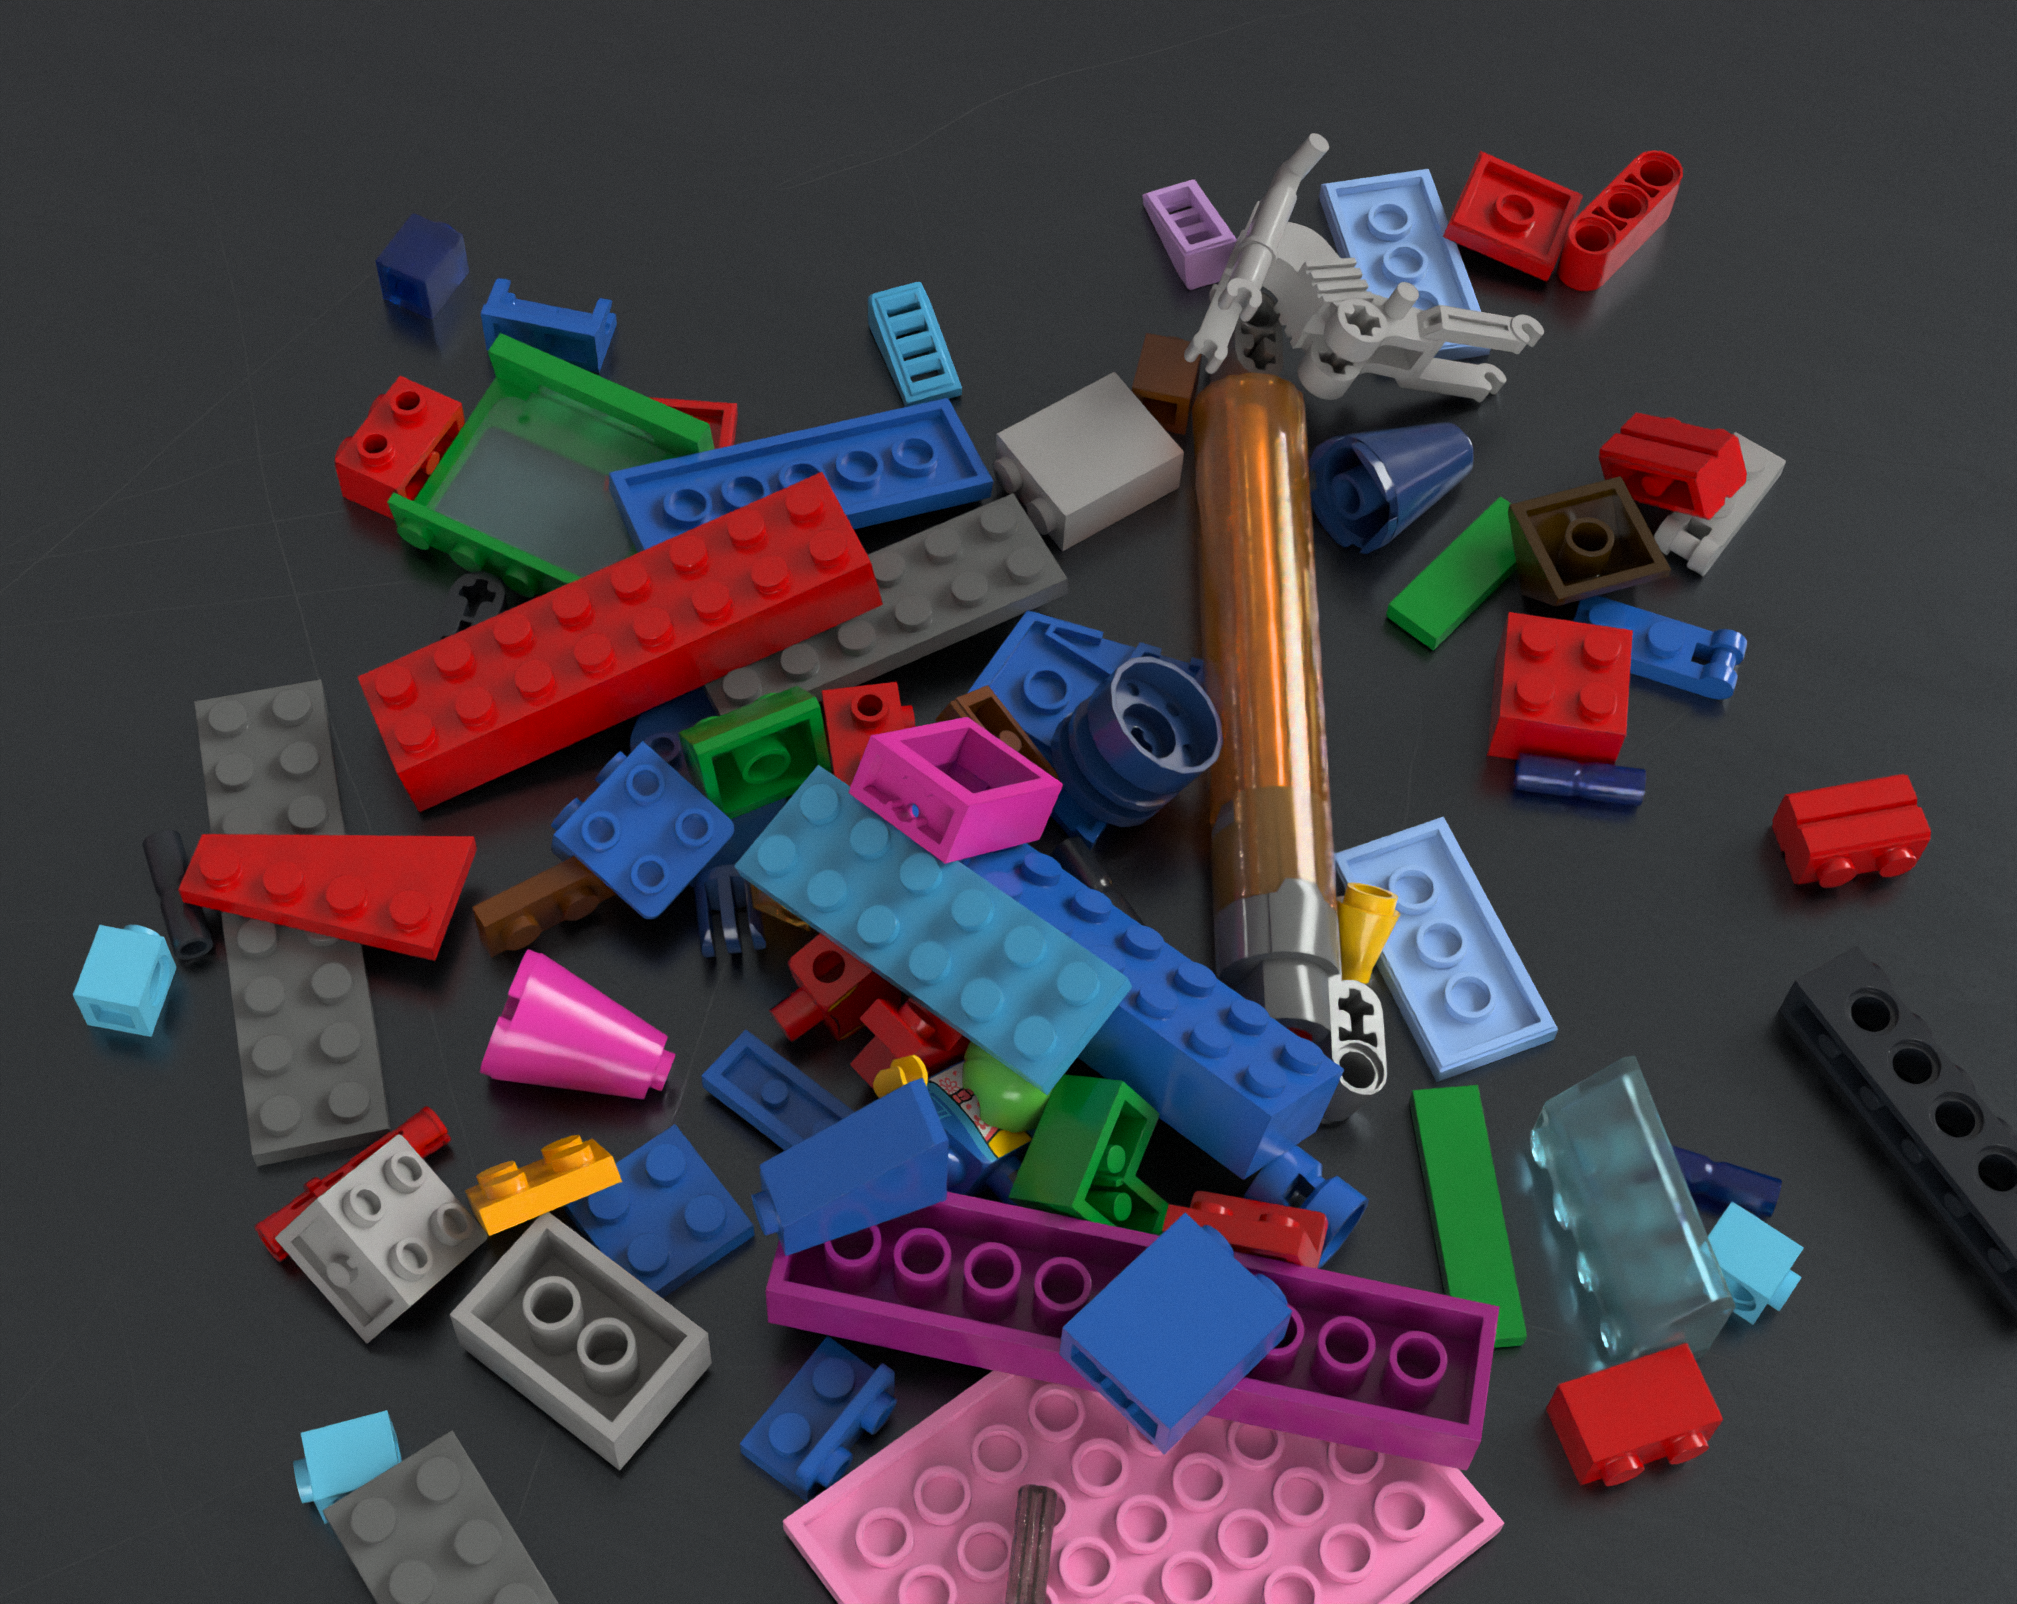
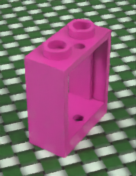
(950, 777)

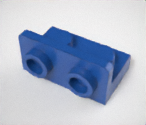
(819, 1418)

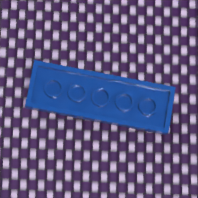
(875, 464)

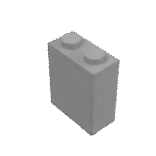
(1087, 461)

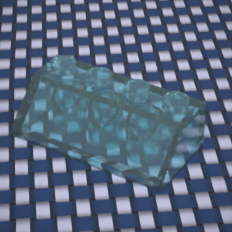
(1630, 1216)

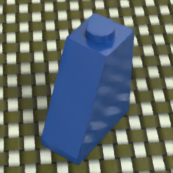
(856, 1172)

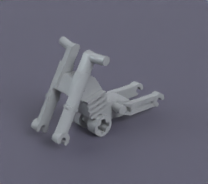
(1333, 314)

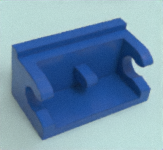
(559, 331)

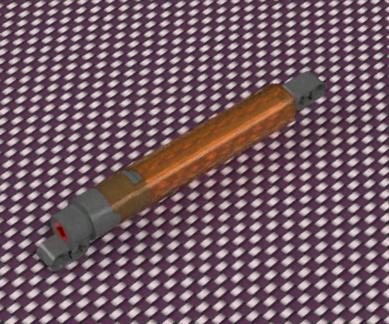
(1266, 682)

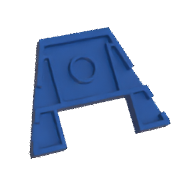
(1046, 674)

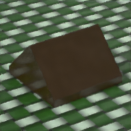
(1583, 543)

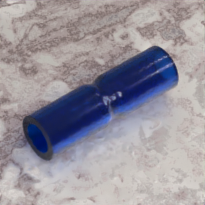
(1572, 778)
(1729, 1182)

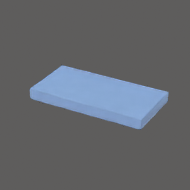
(1396, 237)
(1448, 952)

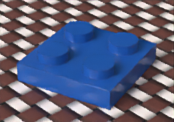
(664, 1216)

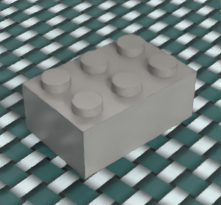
(582, 1339)

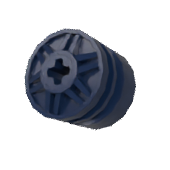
(1136, 741)

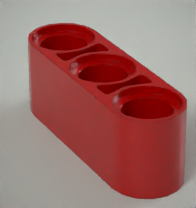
(1619, 220)

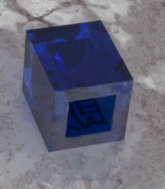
(422, 265)

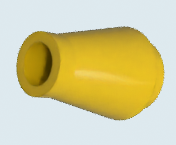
(1365, 925)

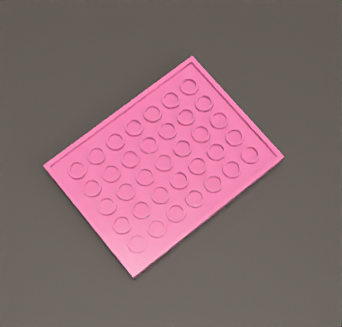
(1210, 1522)

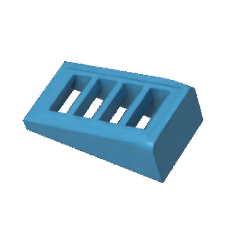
(903, 312)

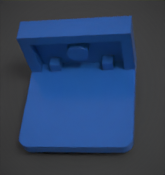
(642, 830)

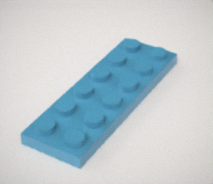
(934, 931)

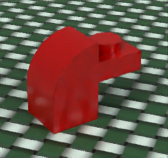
(907, 1032)

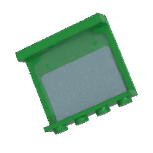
(532, 468)

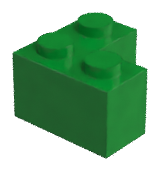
(1089, 1155)

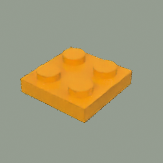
(564, 1175)

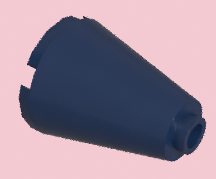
(1385, 480)

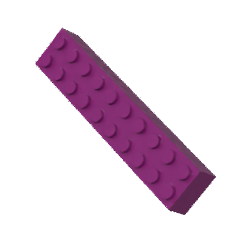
(1001, 1280)

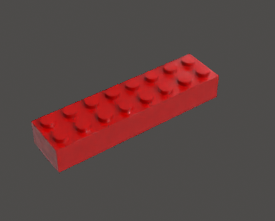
(620, 641)

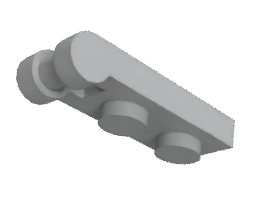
(1762, 472)

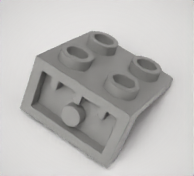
(382, 1237)

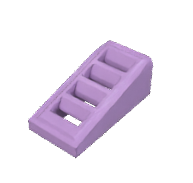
(1193, 238)

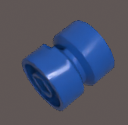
(1300, 1173)

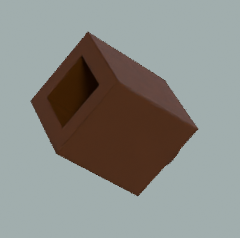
(1167, 381)

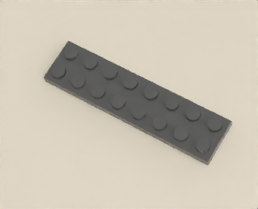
(295, 993)

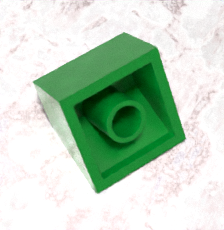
(757, 751)

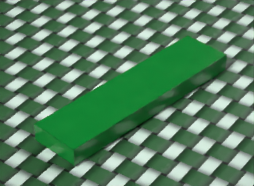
(1466, 1204)

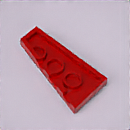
(346, 887)

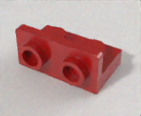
(1258, 1226)

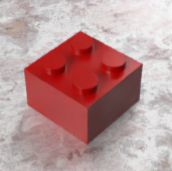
(1560, 690)

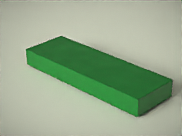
(1457, 579)

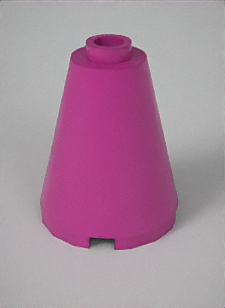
(573, 1036)

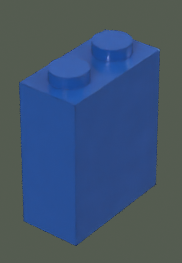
(1175, 1331)

